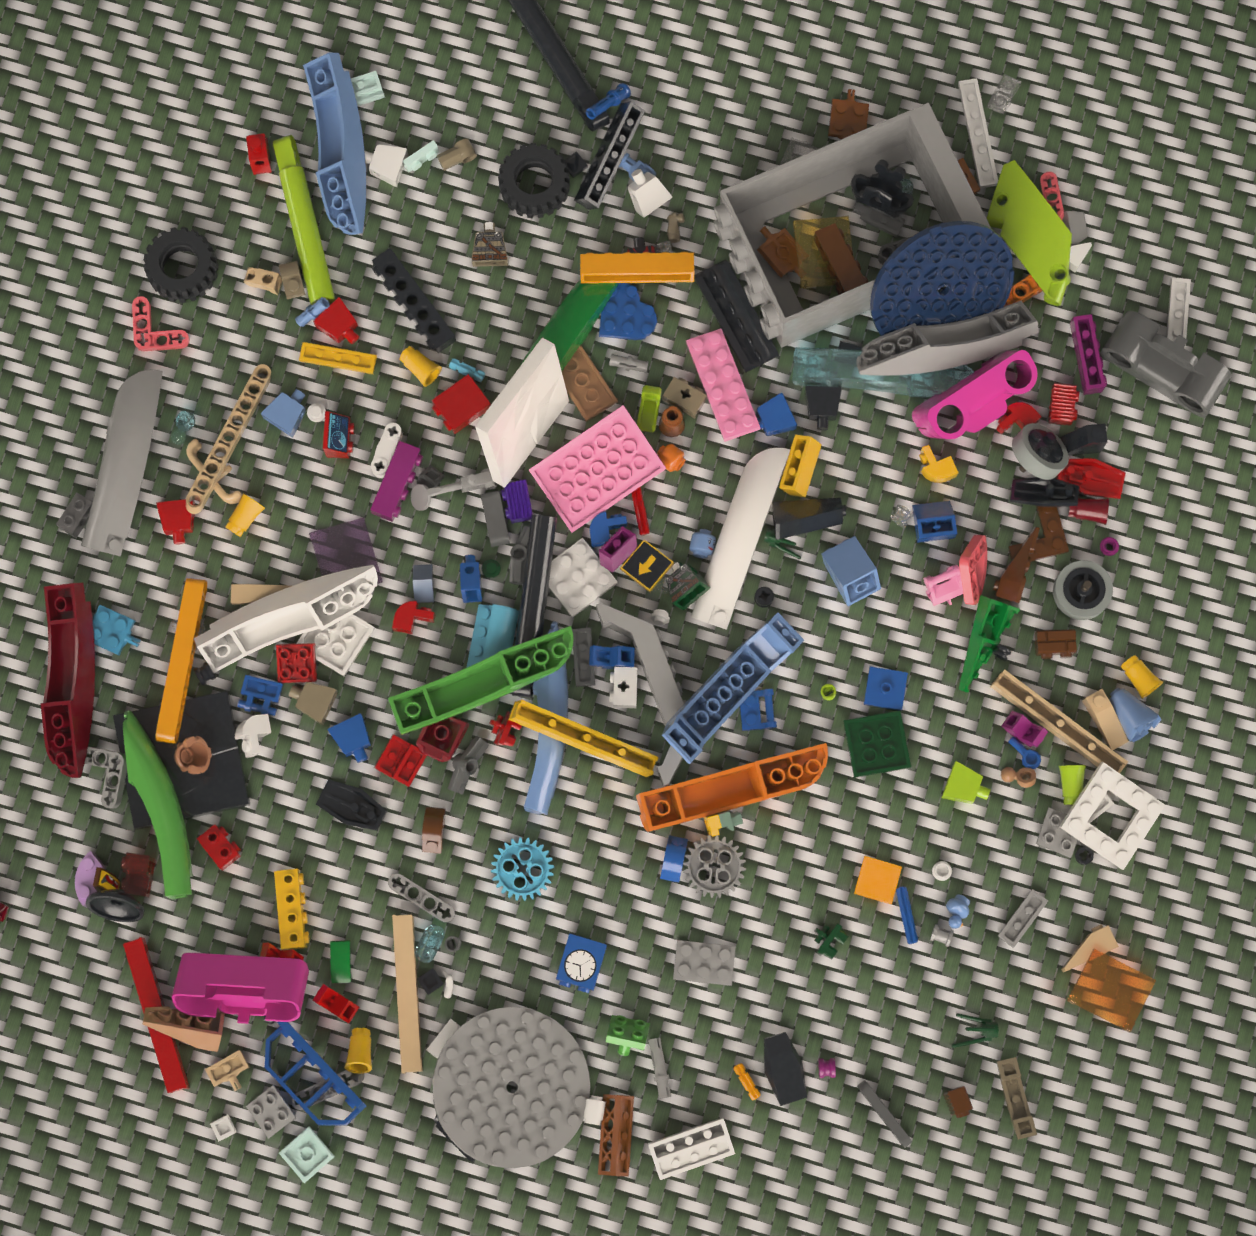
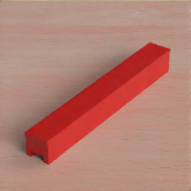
(150, 996)

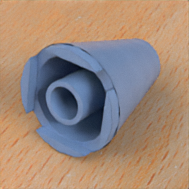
(1133, 714)

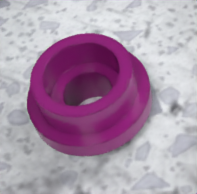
(1112, 541)

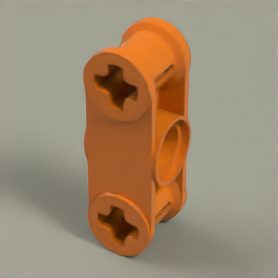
(1028, 286)

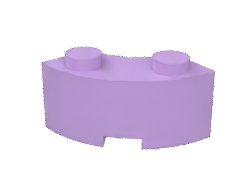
(85, 876)

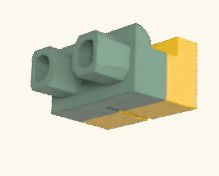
(721, 820)

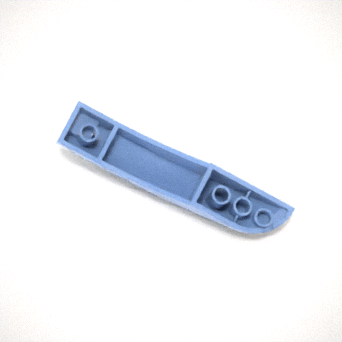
(340, 143)
(552, 696)

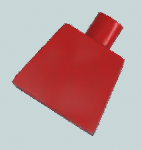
(259, 151)
(337, 322)
(176, 519)

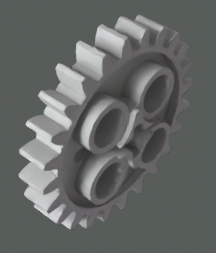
(696, 865)

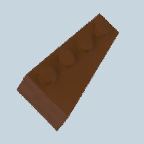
(840, 259)

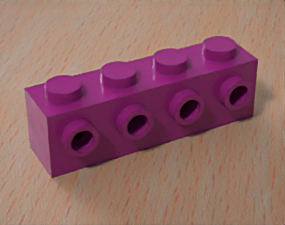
(1087, 354)
(396, 480)

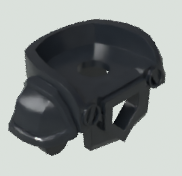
(886, 187)

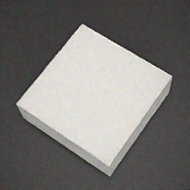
(223, 1127)

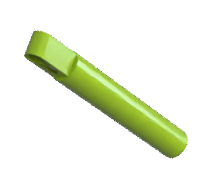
(303, 220)

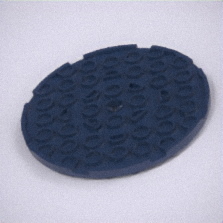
(955, 254)

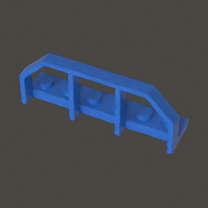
(325, 1071)

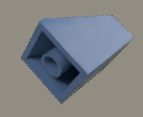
(851, 570)

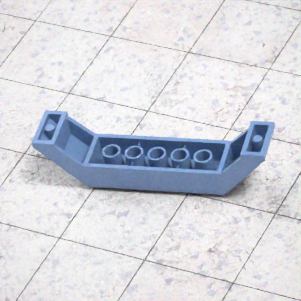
(730, 686)

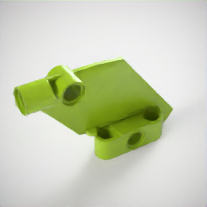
(1032, 231)

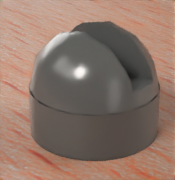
(450, 945)

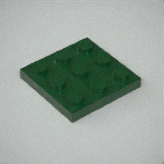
(877, 744)

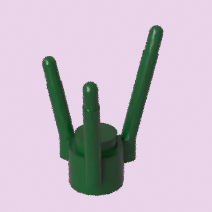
(771, 539)
(987, 1029)

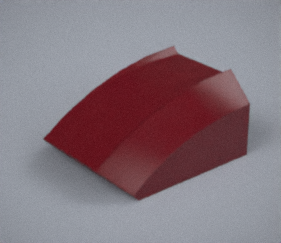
(442, 738)

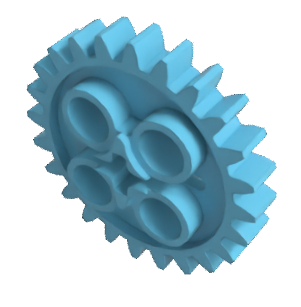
(537, 859)

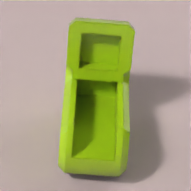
(649, 408)

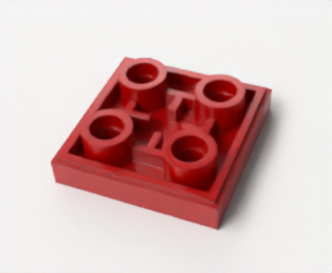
(296, 663)

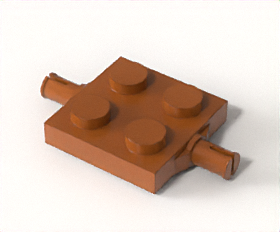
(847, 116)
(779, 251)

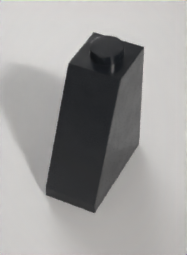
(1086, 439)

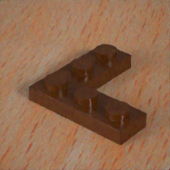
(1054, 539)

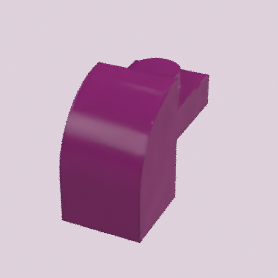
(1024, 730)

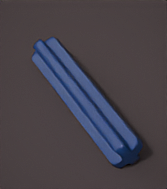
(906, 914)

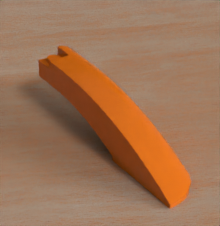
(732, 788)

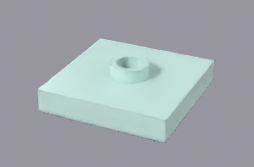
(306, 1154)

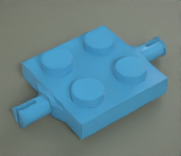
(112, 630)

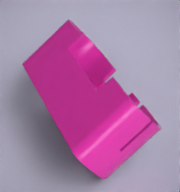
(978, 396)
(240, 986)

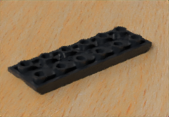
(735, 315)

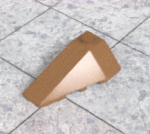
(196, 1031)

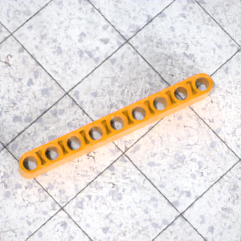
(181, 661)

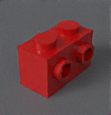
(219, 847)

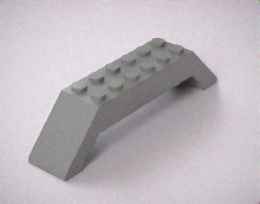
(656, 669)

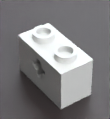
(628, 698)

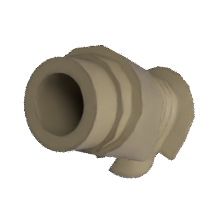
(673, 230)

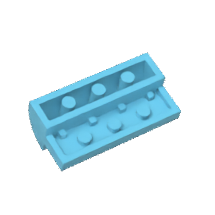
(492, 631)

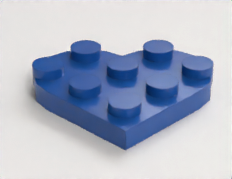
(626, 316)

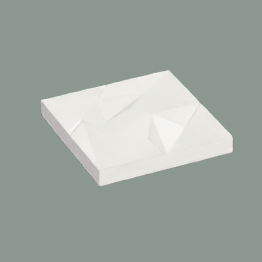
(522, 412)

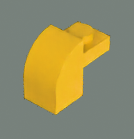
(937, 471)

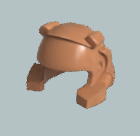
(193, 755)

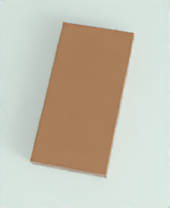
(587, 386)

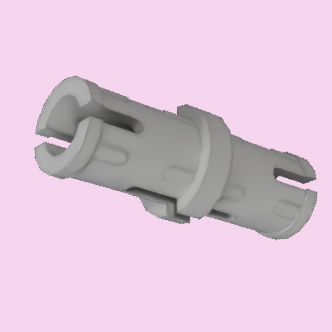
(628, 363)

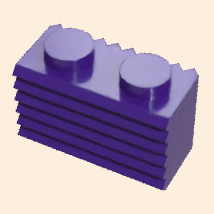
(518, 501)

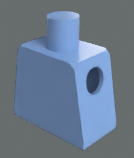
(285, 412)

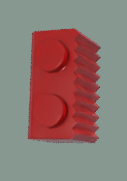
(1062, 404)

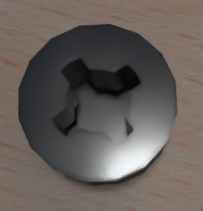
(764, 601)
(204, 673)

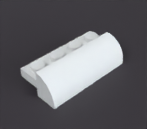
(691, 1148)

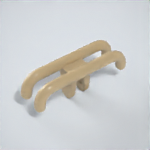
(192, 449)

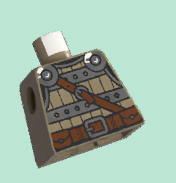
(489, 248)

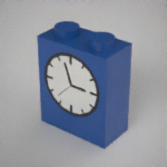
(581, 963)

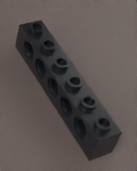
(609, 155)
(387, 261)

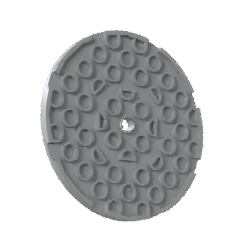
(473, 1095)

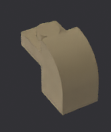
(292, 279)

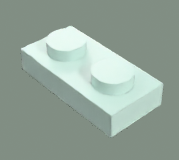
(426, 153)

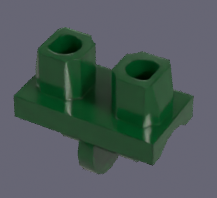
(837, 934)

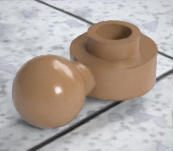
(1008, 775)

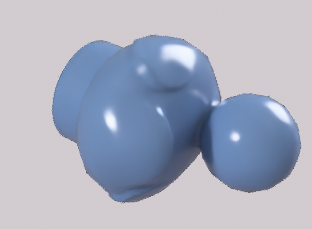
(959, 909)

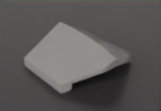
(1077, 226)

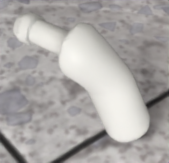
(449, 985)

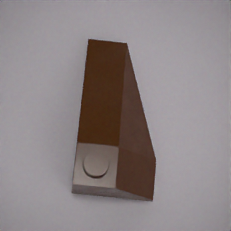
(1013, 578)

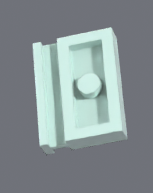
(367, 88)

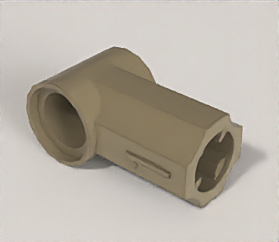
(461, 152)

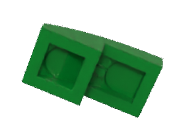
(340, 961)

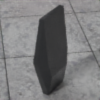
(1044, 492)
(351, 806)
(784, 1069)

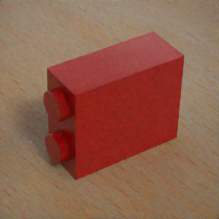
(460, 404)

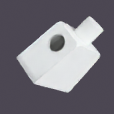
(386, 163)
(647, 192)

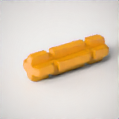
(746, 1081)

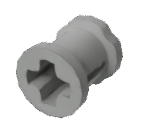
(941, 935)

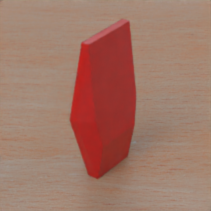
(1094, 477)

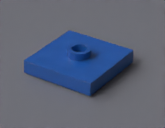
(885, 688)

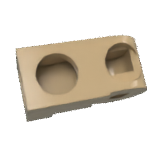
(263, 279)

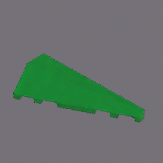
(989, 624)

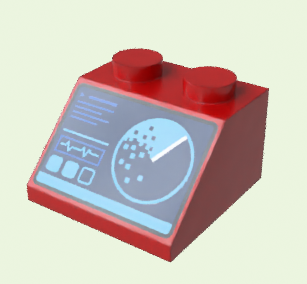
(337, 435)

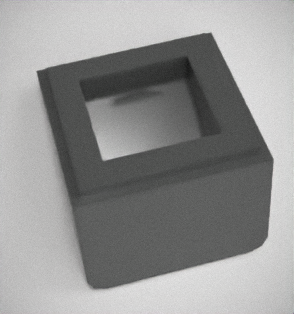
(430, 477)

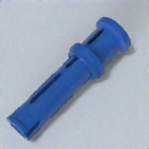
(612, 98)

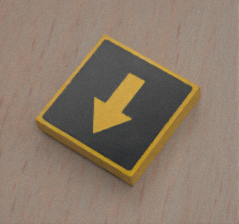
(647, 566)

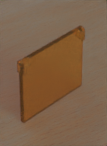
(1111, 990)

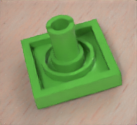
(627, 1034)

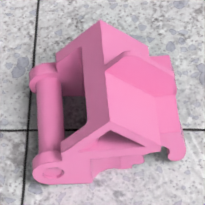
(947, 590)

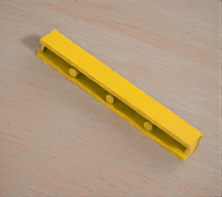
(583, 738)

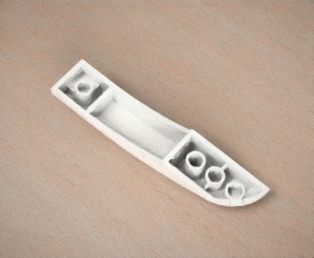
(740, 536)
(286, 614)

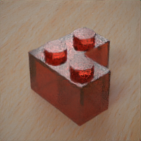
(139, 874)

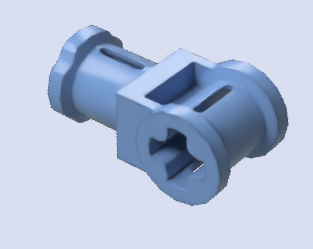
(630, 166)

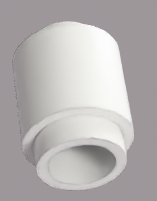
(594, 1110)

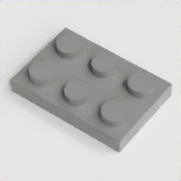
(704, 963)

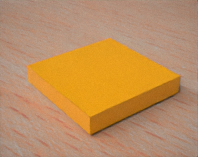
(877, 880)

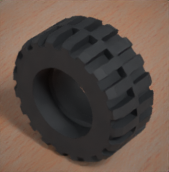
(528, 158)
(174, 242)

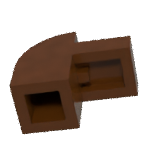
(433, 830)

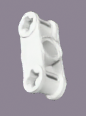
(386, 449)

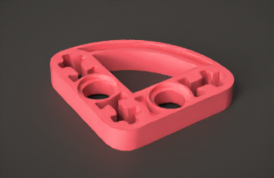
(973, 569)

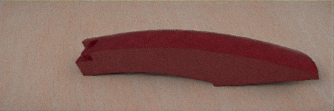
(70, 677)

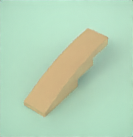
(252, 592)

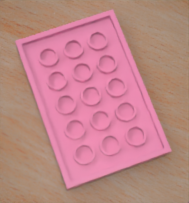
(597, 469)

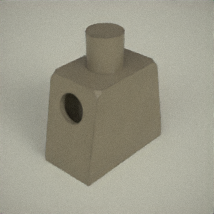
(314, 700)

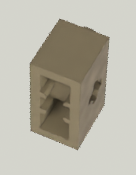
(691, 405)

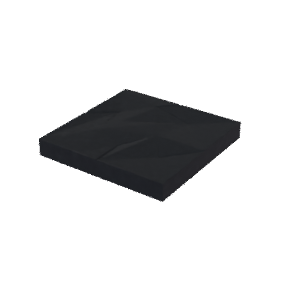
(221, 785)

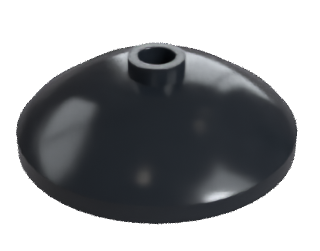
(115, 905)

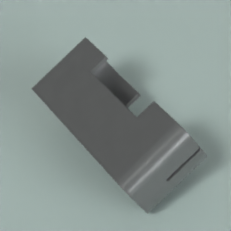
(1166, 364)

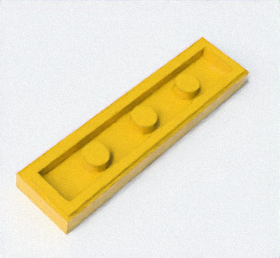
(338, 358)

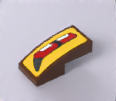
(105, 880)

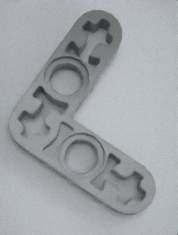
(110, 764)

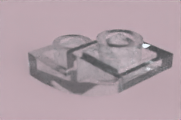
(1003, 94)

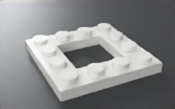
(1077, 819)

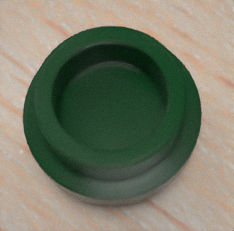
(491, 568)

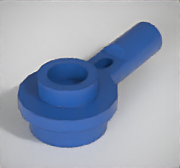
(1029, 757)

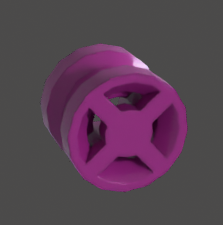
(827, 1068)

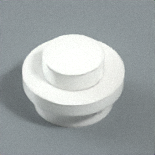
(316, 412)
(660, 617)
(941, 870)

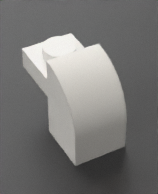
(250, 730)

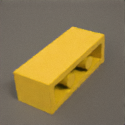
(800, 465)

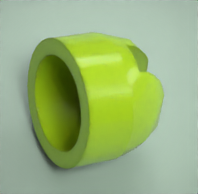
(826, 689)

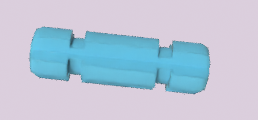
(466, 369)

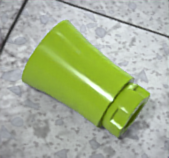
(1072, 782)

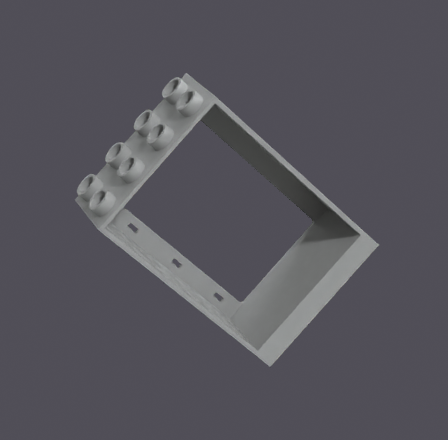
(761, 198)

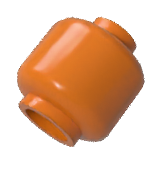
(671, 457)

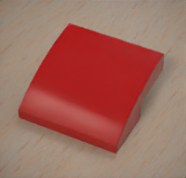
(400, 760)

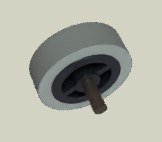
(1040, 451)
(1082, 590)

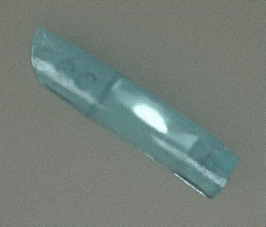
(839, 369)

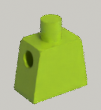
(964, 785)

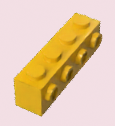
(290, 909)

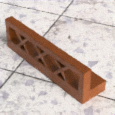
(619, 1135)

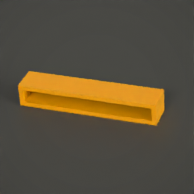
(637, 267)

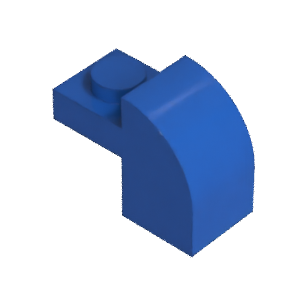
(601, 525)
(611, 657)
(674, 858)

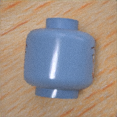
(702, 543)

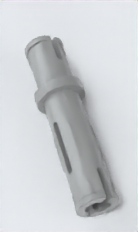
(659, 1068)

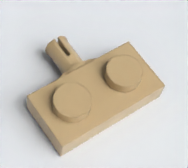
(228, 1070)

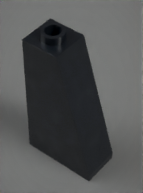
(805, 516)

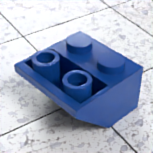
(934, 521)

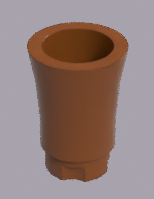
(671, 428)

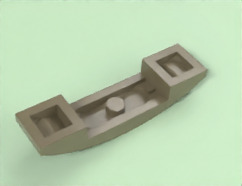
(1016, 1098)

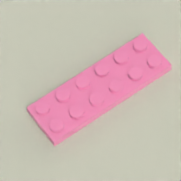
(722, 385)

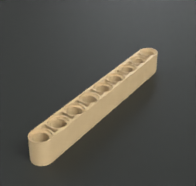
(228, 447)

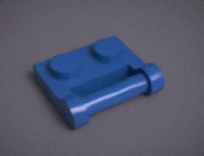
(751, 711)

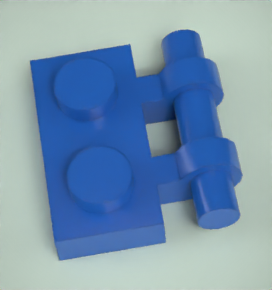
(261, 689)

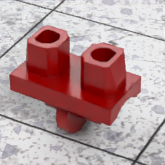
(503, 736)

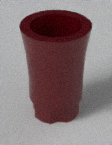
(1091, 510)

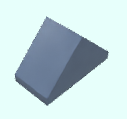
(423, 583)

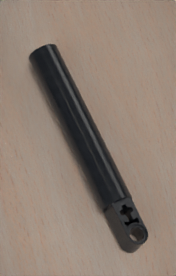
(559, 60)
(535, 584)

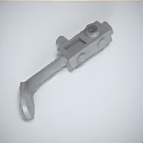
(422, 495)

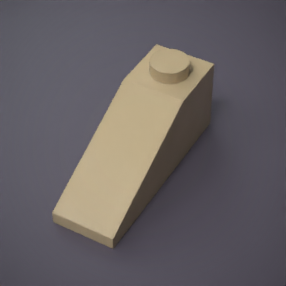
(1105, 719)
(1100, 939)

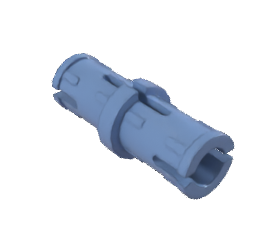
(312, 312)

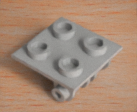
(1054, 837)
(271, 1111)

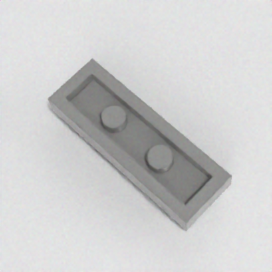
(1022, 918)

